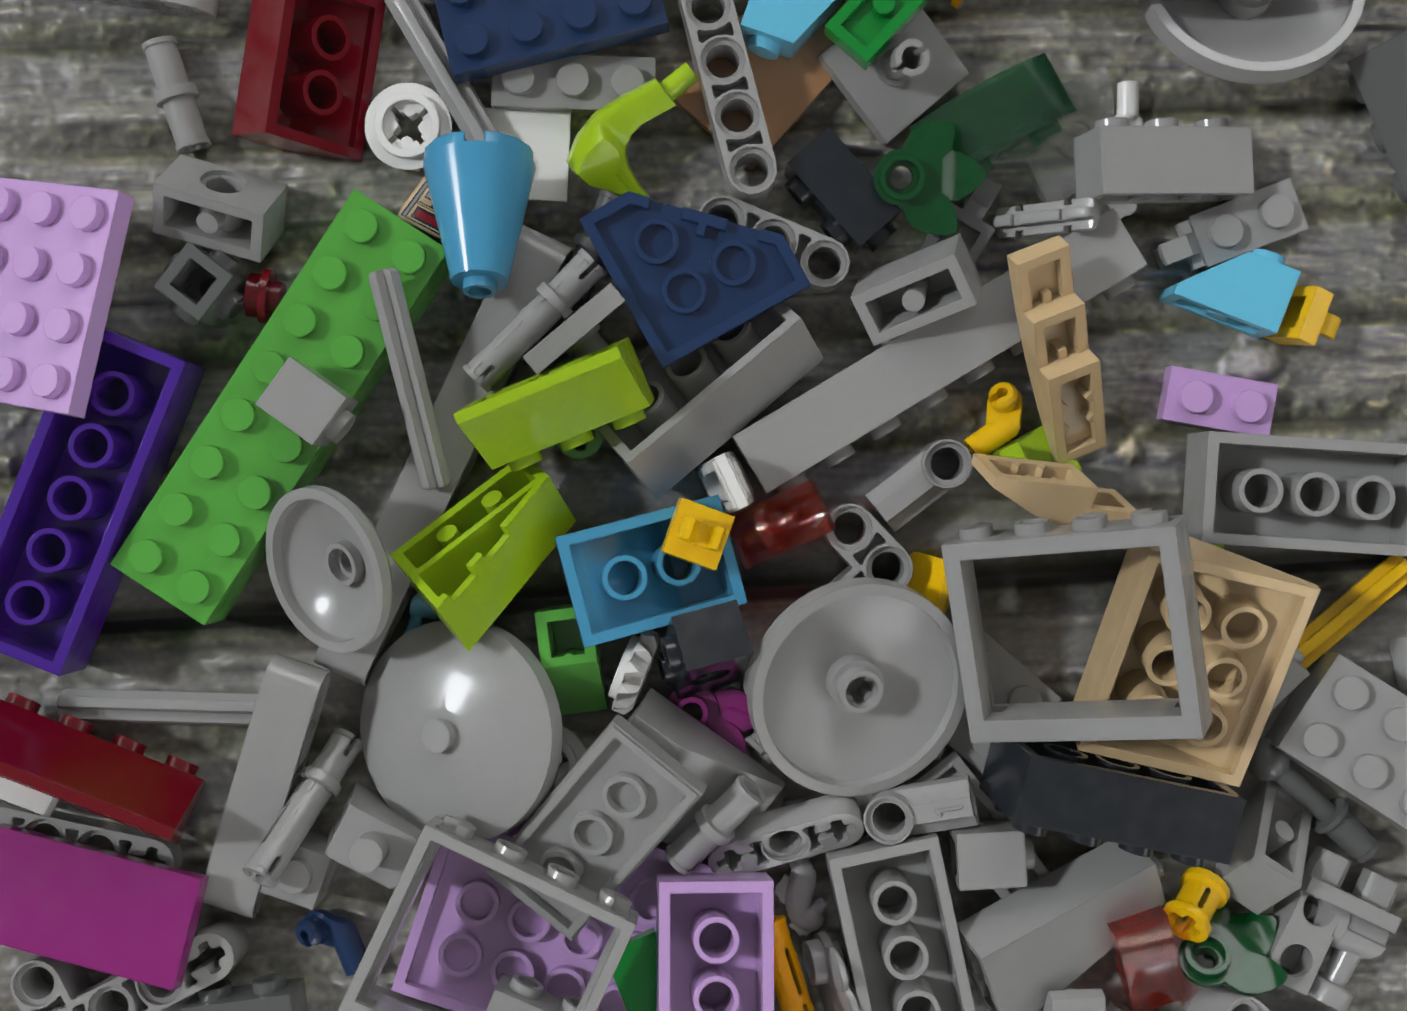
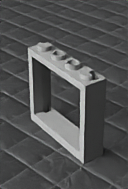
(1080, 720)
(510, 861)

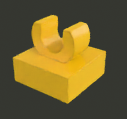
(1307, 318)
(697, 534)

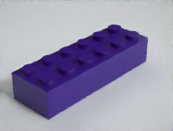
(83, 497)

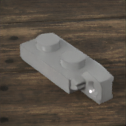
(1234, 228)

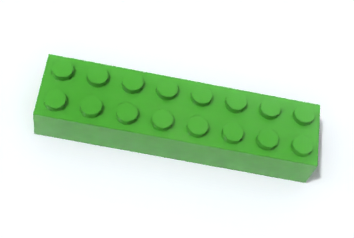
(213, 509)

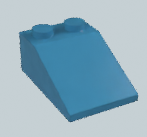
(629, 587)

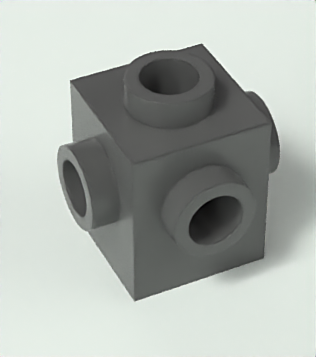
(187, 281)

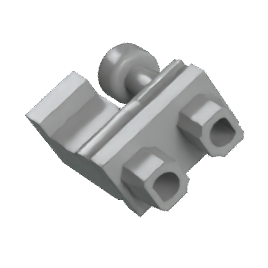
(1327, 917)

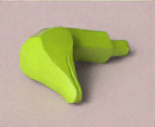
(601, 144)

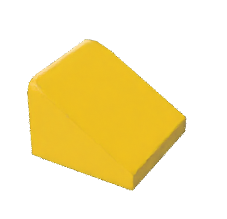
(930, 579)

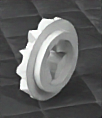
(383, 126)
(633, 671)

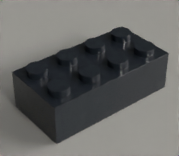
(1112, 801)

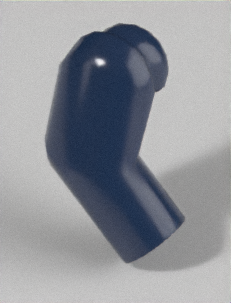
(333, 931)

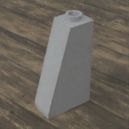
(1056, 926)

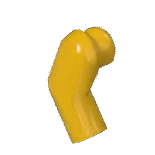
(1002, 420)

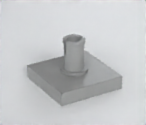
(902, 79)
(578, 332)

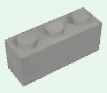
(1164, 162)

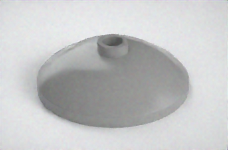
(329, 568)

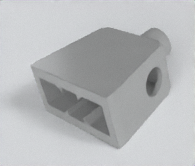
(372, 837)

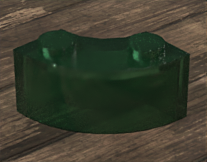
(1007, 111)

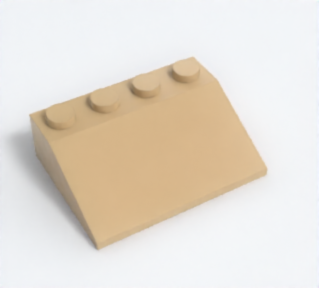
(1249, 637)

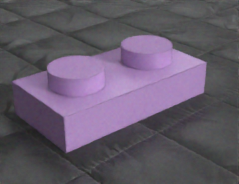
(1216, 401)

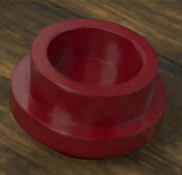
(263, 295)

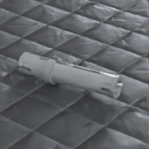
(535, 319)
(316, 786)

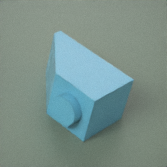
(1240, 293)

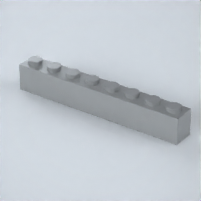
(919, 366)

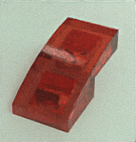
(1147, 959)

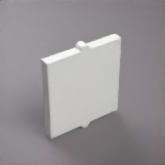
(550, 141)

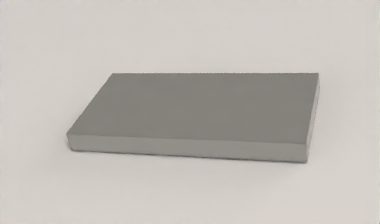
(604, 818)

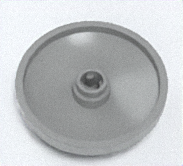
(1253, 37)
(856, 687)
(461, 729)

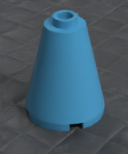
(479, 205)

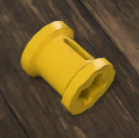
(1195, 904)

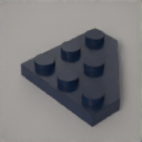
(690, 271)

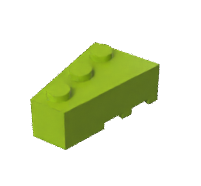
(485, 549)

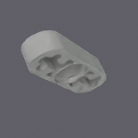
(796, 817)

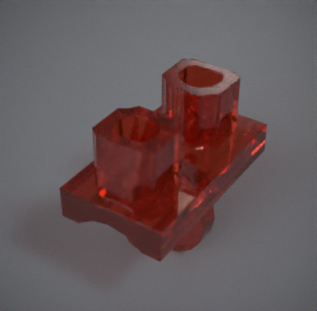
(780, 523)

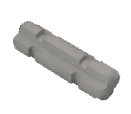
(1046, 218)

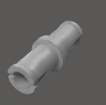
(176, 94)
(715, 825)

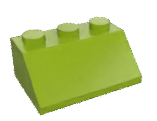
(558, 407)

